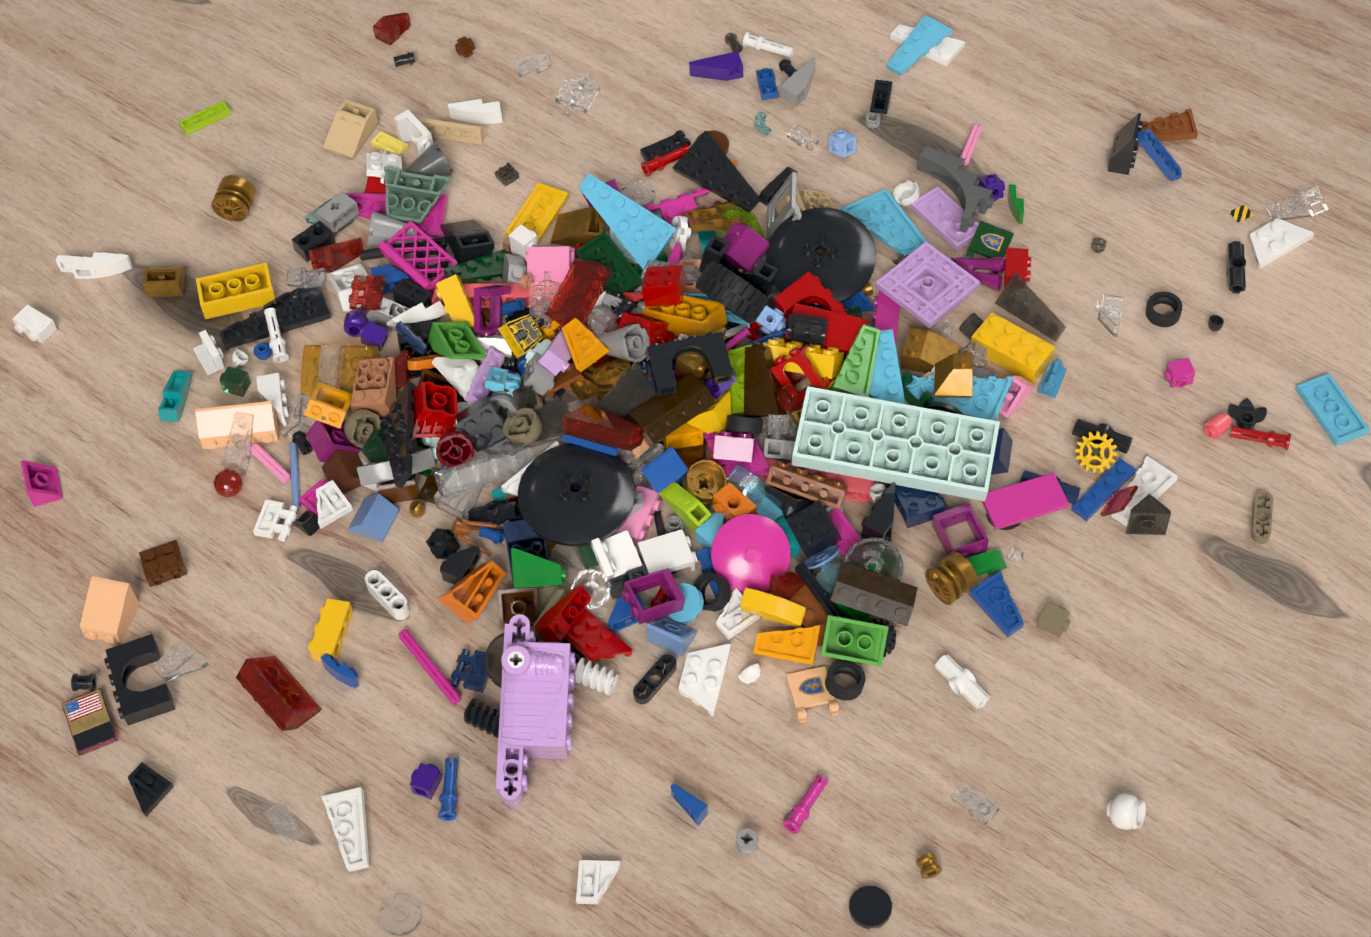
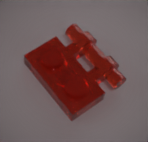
(372, 295)

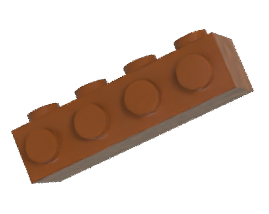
(806, 485)

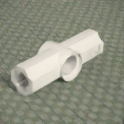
(962, 681)

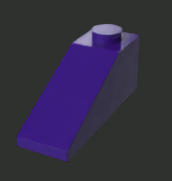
(719, 67)

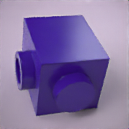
(374, 335)
(425, 780)

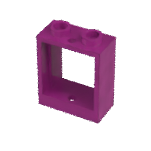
(956, 516)
(660, 578)

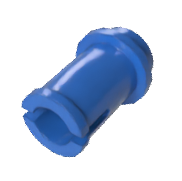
(496, 536)

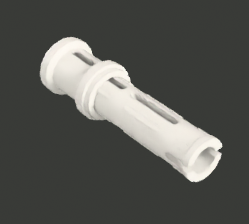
(762, 44)
(277, 343)

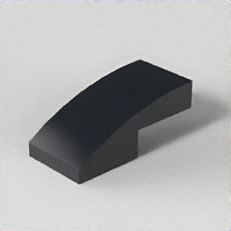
(617, 583)

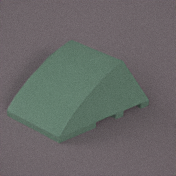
(411, 195)

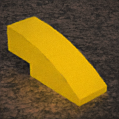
(772, 608)

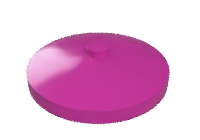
(750, 551)

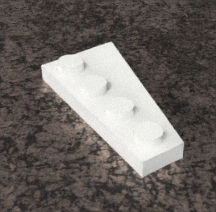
(1150, 479)
(348, 820)

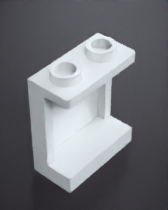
(410, 128)
(668, 552)

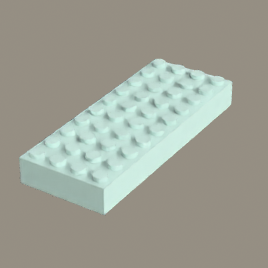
(896, 443)

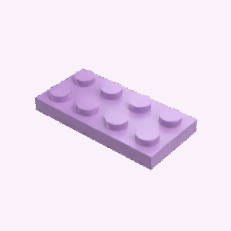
(944, 217)

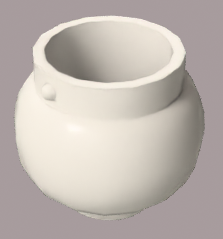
(1126, 812)

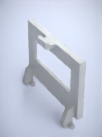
(787, 188)

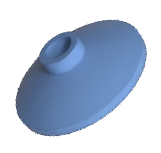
(822, 558)

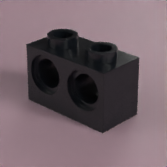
(314, 237)

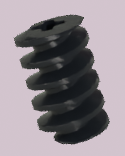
(482, 718)

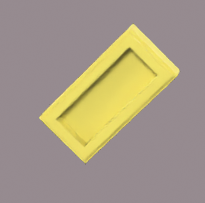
(389, 143)

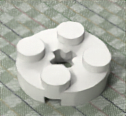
(682, 233)

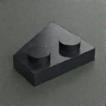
(148, 787)

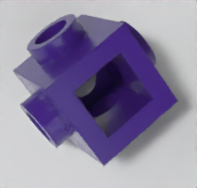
(993, 183)

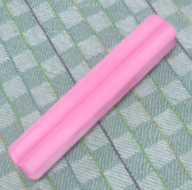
(970, 143)
(270, 463)

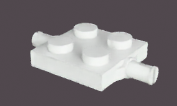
(376, 161)

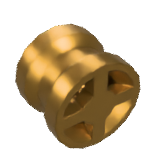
(928, 865)

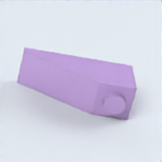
(556, 355)

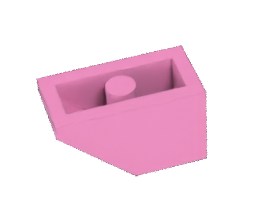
(1017, 395)

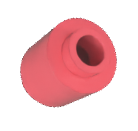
(1217, 425)

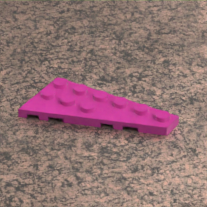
(377, 203)

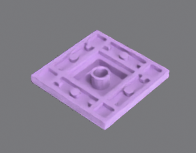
(927, 284)

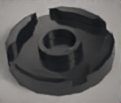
(870, 907)

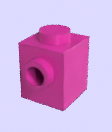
(1179, 373)

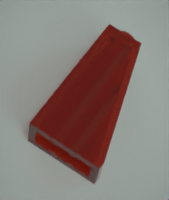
(602, 428)

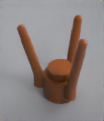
(463, 527)

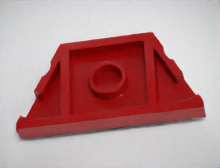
(595, 639)

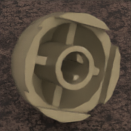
(360, 426)
(523, 427)

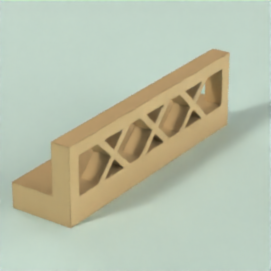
(454, 131)

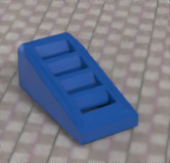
(693, 806)

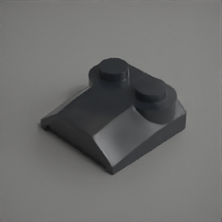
(788, 502)

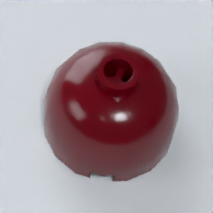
(454, 448)

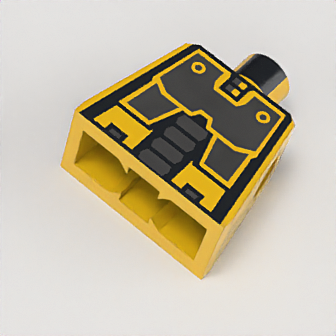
(522, 334)

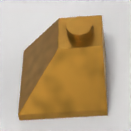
(954, 376)

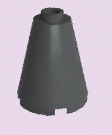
(431, 163)

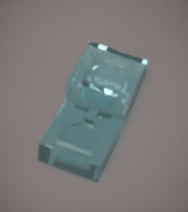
(747, 482)

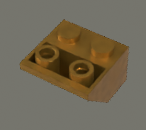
(164, 281)

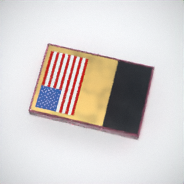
(89, 722)

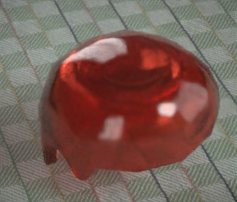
(789, 398)
(228, 483)

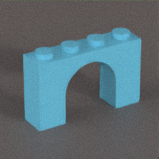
(706, 532)

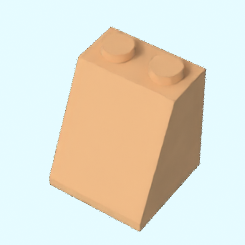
(108, 610)

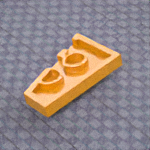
(583, 344)
(789, 645)

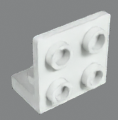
(616, 554)

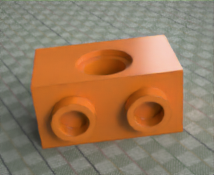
(729, 497)

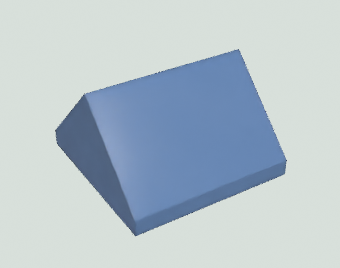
(374, 517)
(670, 635)

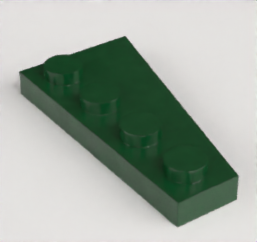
(479, 268)

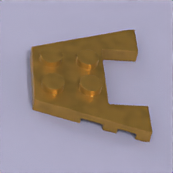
(711, 218)

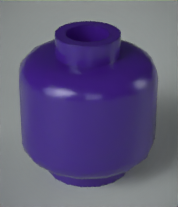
(354, 321)

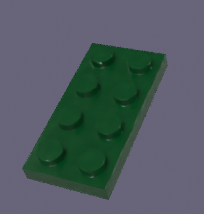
(604, 251)

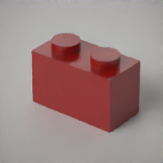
(1017, 262)

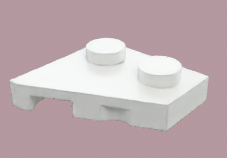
(331, 504)
(594, 879)

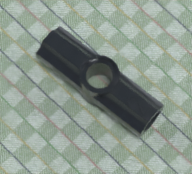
(1236, 267)
(1083, 428)
(495, 512)

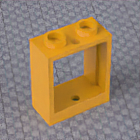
(321, 405)

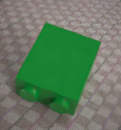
(535, 571)

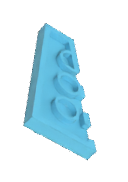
(917, 44)

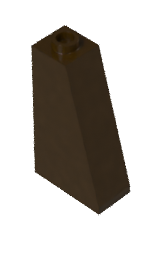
(760, 383)

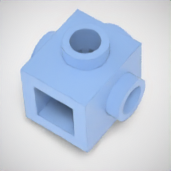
(842, 143)
(771, 320)

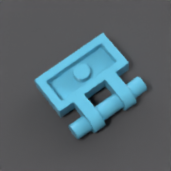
(500, 379)

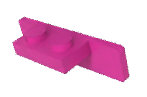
(677, 207)

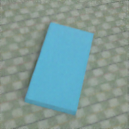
(1332, 409)

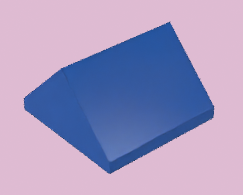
(664, 470)

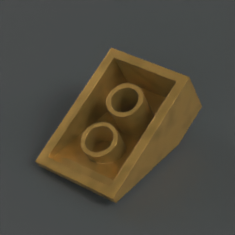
(925, 349)

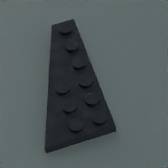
(711, 169)
(292, 309)
(396, 432)

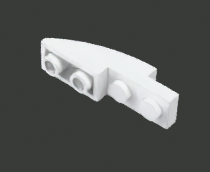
(98, 266)

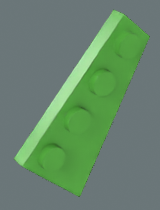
(858, 366)

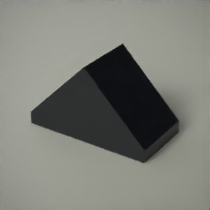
(881, 97)

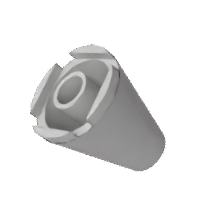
(384, 228)
(627, 343)

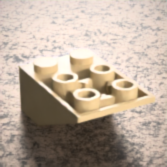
(350, 128)
(807, 200)

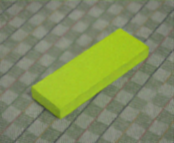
(204, 118)

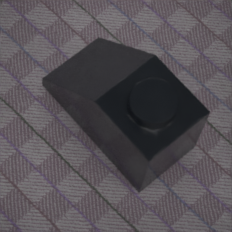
(460, 564)

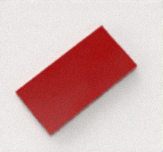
(841, 327)

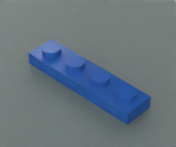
(1103, 489)

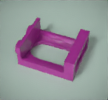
(494, 293)

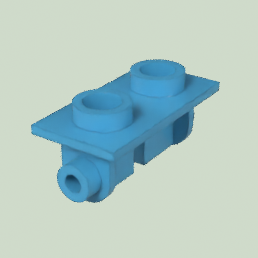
(1052, 379)

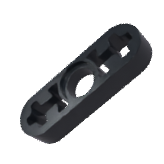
(772, 188)
(653, 688)

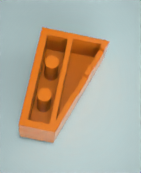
(473, 591)

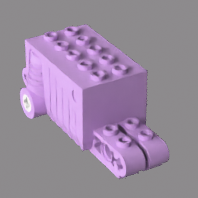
(532, 706)

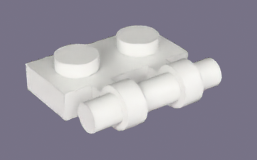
(270, 517)

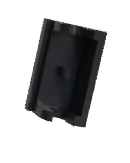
(410, 294)
(807, 329)

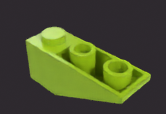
(685, 506)

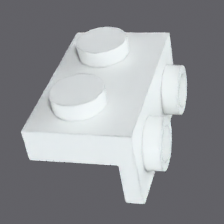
(208, 354)

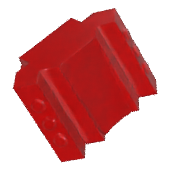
(655, 328)
(433, 410)

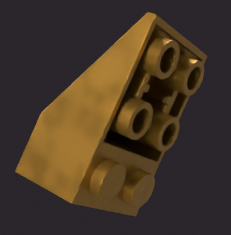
(578, 227)
(693, 363)

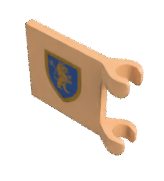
(809, 690)

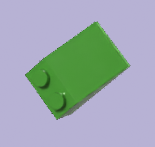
(455, 341)
(854, 641)

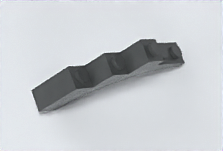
(964, 184)

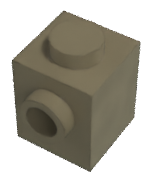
(1054, 619)

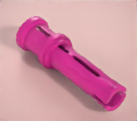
(801, 811)

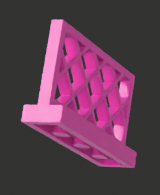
(405, 265)

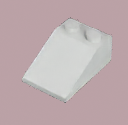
(341, 283)

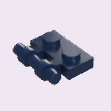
(409, 336)
(476, 676)

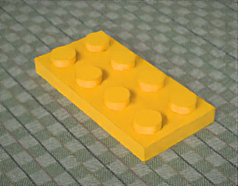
(539, 210)

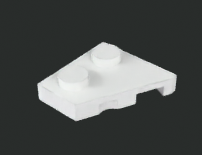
(733, 619)

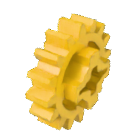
(1089, 458)

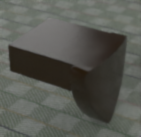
(429, 488)

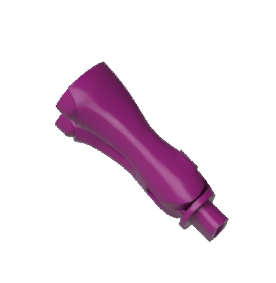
(990, 280)

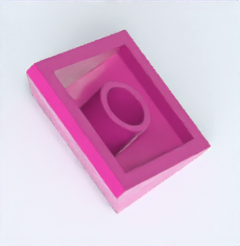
(41, 482)

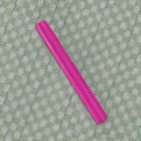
(430, 667)

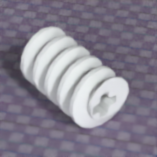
(594, 677)

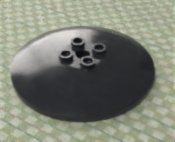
(847, 248)
(579, 516)

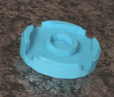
(692, 605)

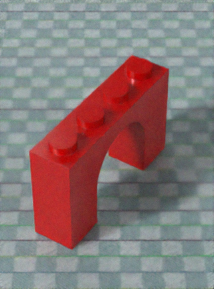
(807, 291)

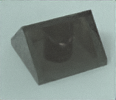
(1148, 517)

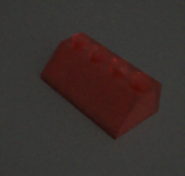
(578, 292)
(277, 692)

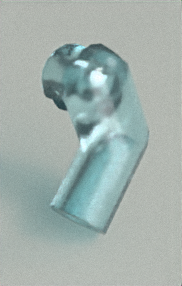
(759, 124)

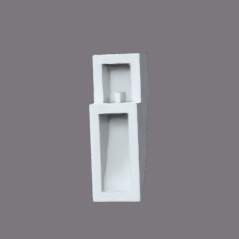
(476, 112)
(419, 313)

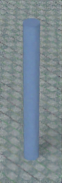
(294, 475)

